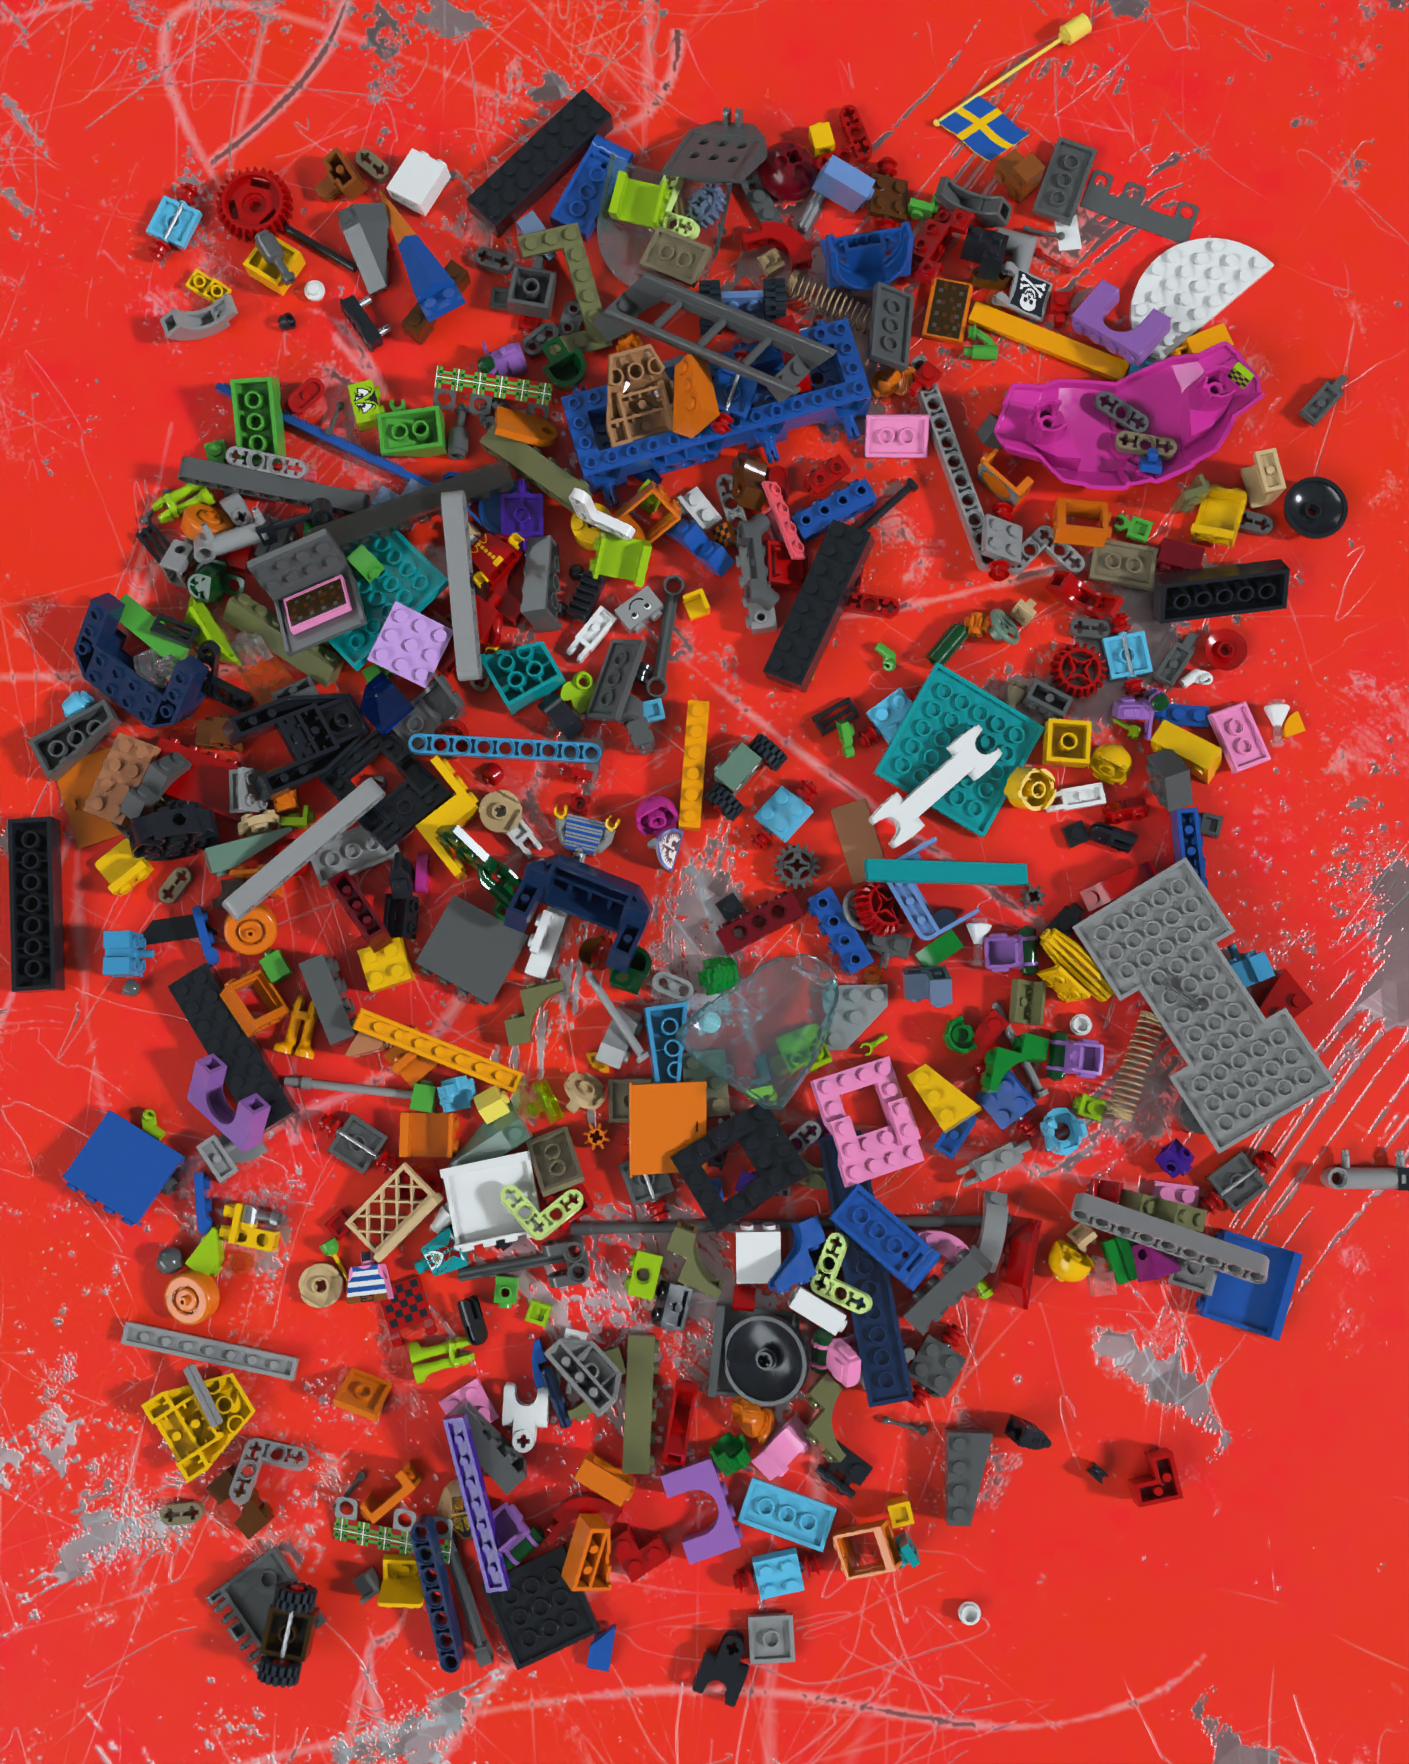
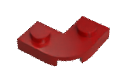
(988, 1032)

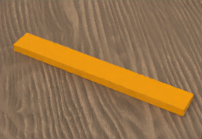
(1048, 342)
(437, 1050)

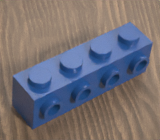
(840, 506)
(1188, 839)
(842, 936)

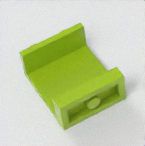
(639, 201)
(620, 558)

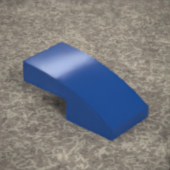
(537, 1358)

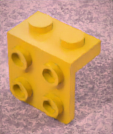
(123, 869)
(400, 1582)

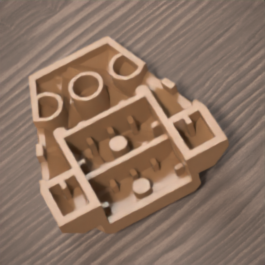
(638, 396)

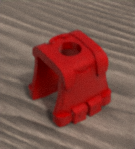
(586, 1199)

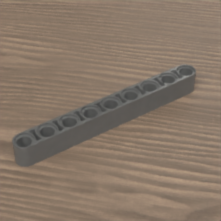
(269, 485)

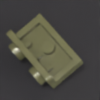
(1193, 496)
(1027, 1002)

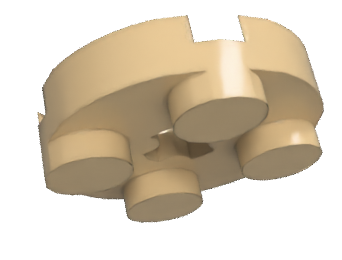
(495, 800)
(258, 824)
(333, 1280)

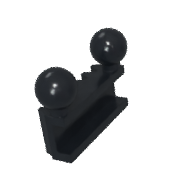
(586, 596)

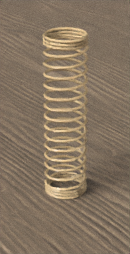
(792, 283)
(1114, 1111)

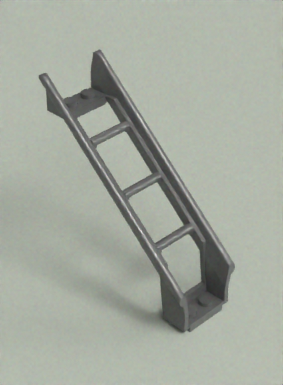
(651, 289)

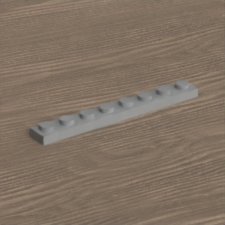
(210, 1350)

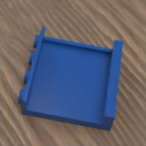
(122, 1168)
(1252, 1305)

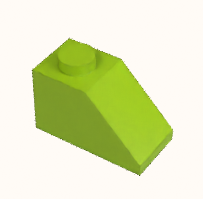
(208, 1254)

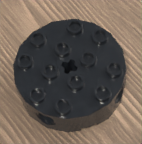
(173, 833)

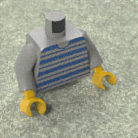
(582, 834)

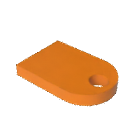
(524, 427)

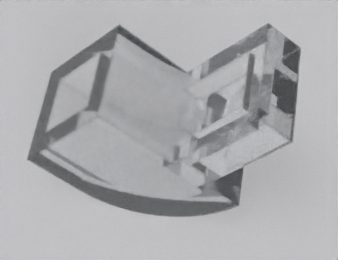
(154, 667)

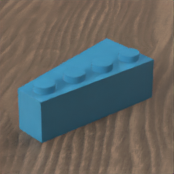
(665, 1049)

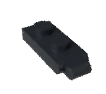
(1064, 921)

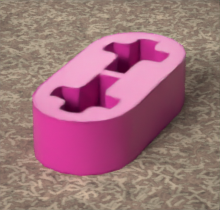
(422, 872)

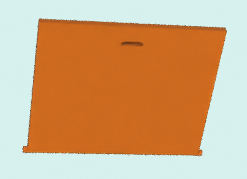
(75, 789)
(663, 1123)

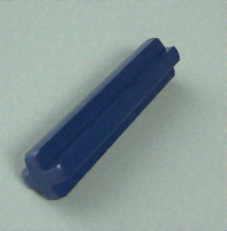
(556, 1396)

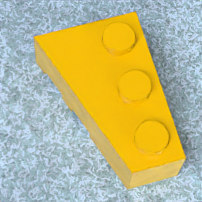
(942, 1098)

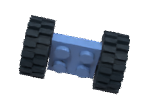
(764, 303)

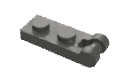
(759, 200)

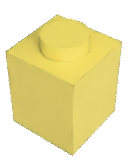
(492, 1104)

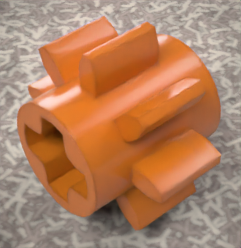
(628, 341)
(976, 624)
(601, 1133)

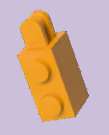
(1203, 340)

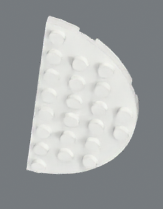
(1194, 286)

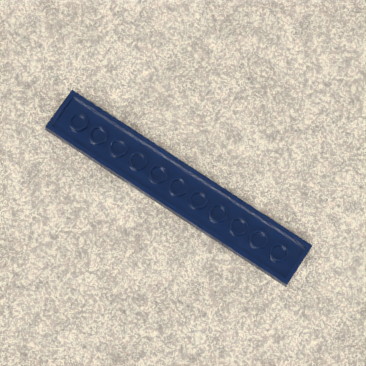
(878, 1329)

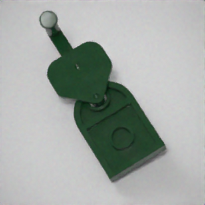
(478, 858)

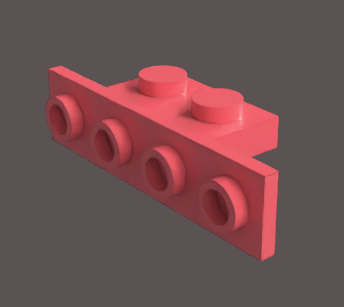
(782, 527)

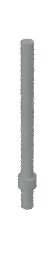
(307, 1083)

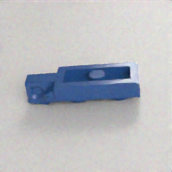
(1185, 715)
(951, 1142)

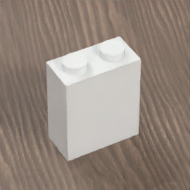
(418, 181)
(757, 1252)
(817, 1309)

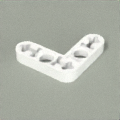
(587, 512)

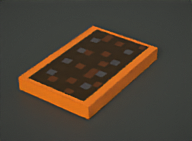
(947, 311)

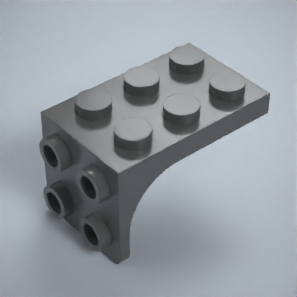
(431, 709)

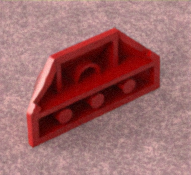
(1020, 1262)

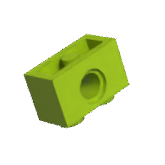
(644, 1288)

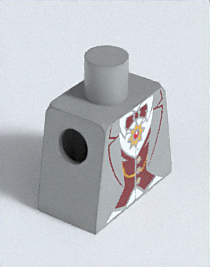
(179, 562)

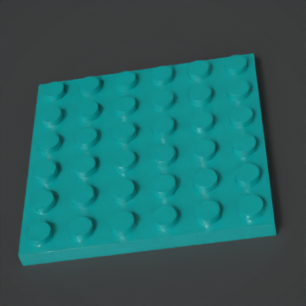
(406, 579)
(939, 714)

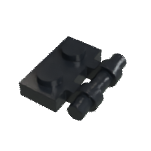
(851, 1466)

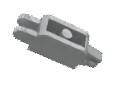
(994, 1161)

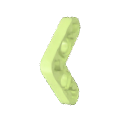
(681, 220)
(542, 1218)
(832, 1283)

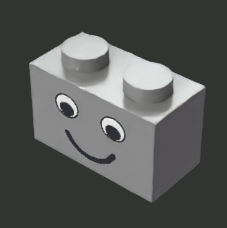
(639, 610)

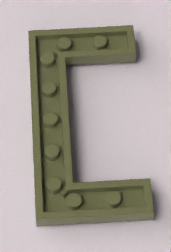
(570, 241)

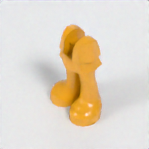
(297, 1015)

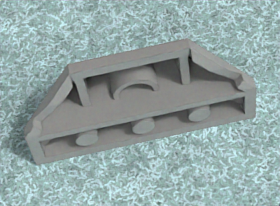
(587, 1372)

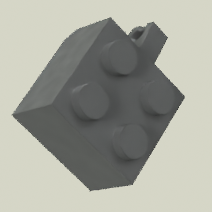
(532, 290)
(1169, 780)

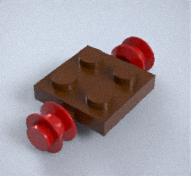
(889, 197)

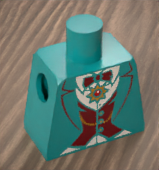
(441, 1255)

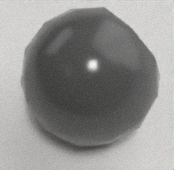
(170, 1260)

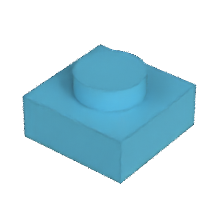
(654, 710)

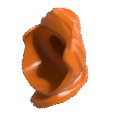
(891, 381)
(752, 1419)

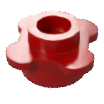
(575, 799)

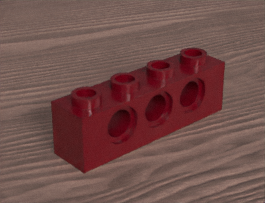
(791, 910)
(360, 911)

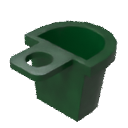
(566, 368)
(212, 581)
(637, 972)

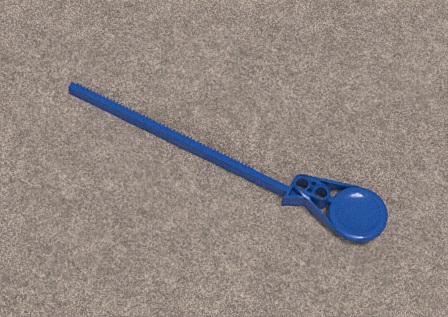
(488, 511)

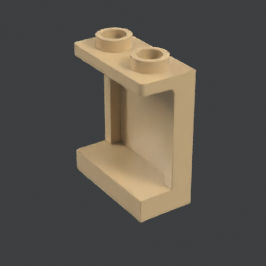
(1264, 479)

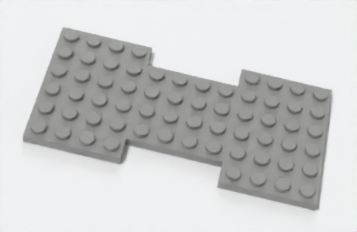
(1238, 1062)

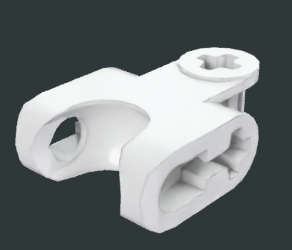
(525, 1417)

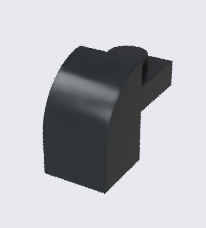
(561, 715)

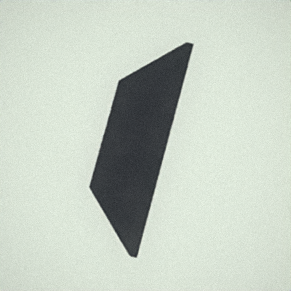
(172, 930)

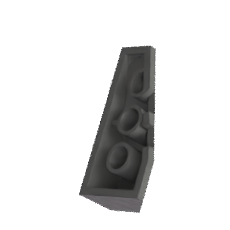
(366, 234)

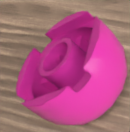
(656, 815)

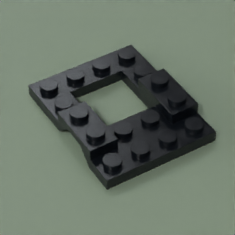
(405, 805)
(765, 1147)

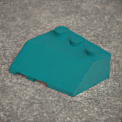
(523, 674)

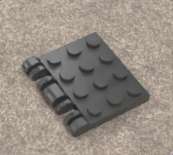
(250, 1597)

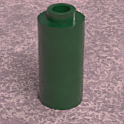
(948, 644)

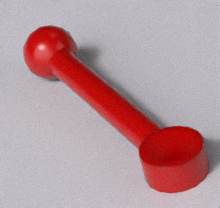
(1038, 253)

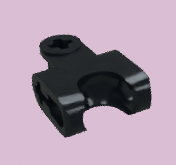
(724, 1666)

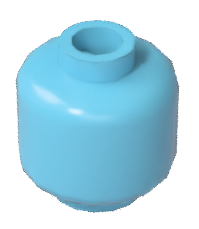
(77, 702)

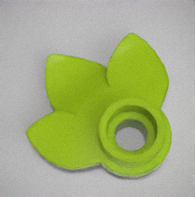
(578, 694)

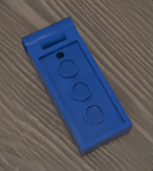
(584, 191)
(885, 1237)

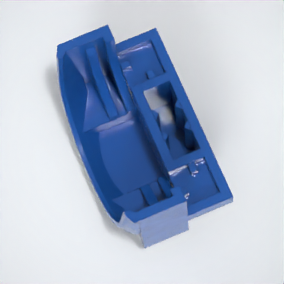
(865, 259)

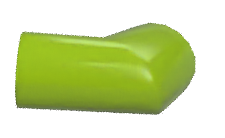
(150, 1126)

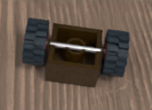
(288, 1634)

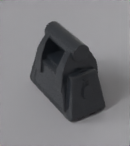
(401, 877)
(1026, 1434)

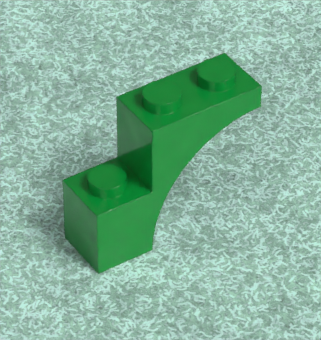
(999, 1060)

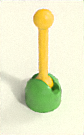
(331, 1248)

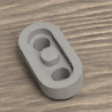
(673, 985)

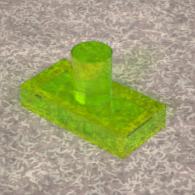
(545, 1102)

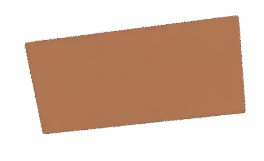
(856, 837)

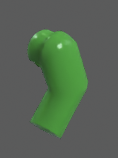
(888, 655)

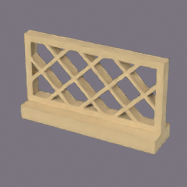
(410, 1221)

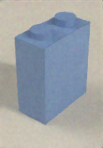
(844, 184)

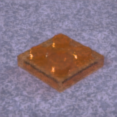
(266, 678)

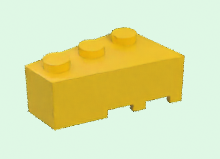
(1197, 754)

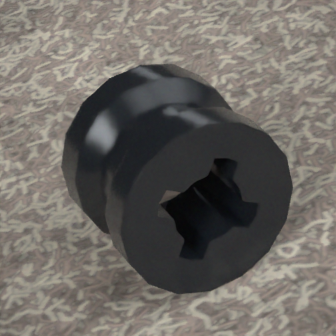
(642, 673)

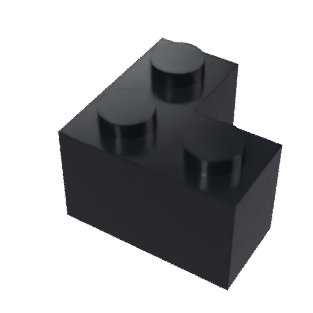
(985, 249)

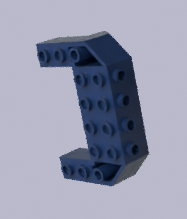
(113, 670)
(586, 895)

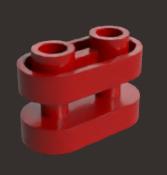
(304, 396)

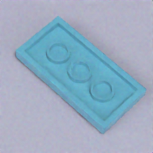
(787, 1514)

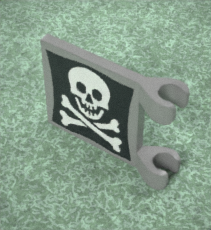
(1026, 295)

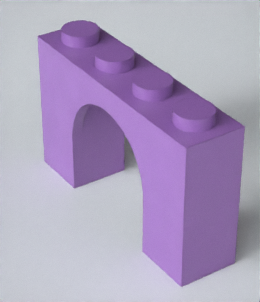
(1132, 344)
(206, 1093)
(722, 1534)

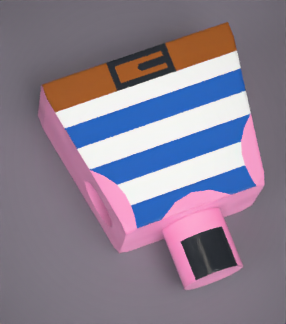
(368, 1281)

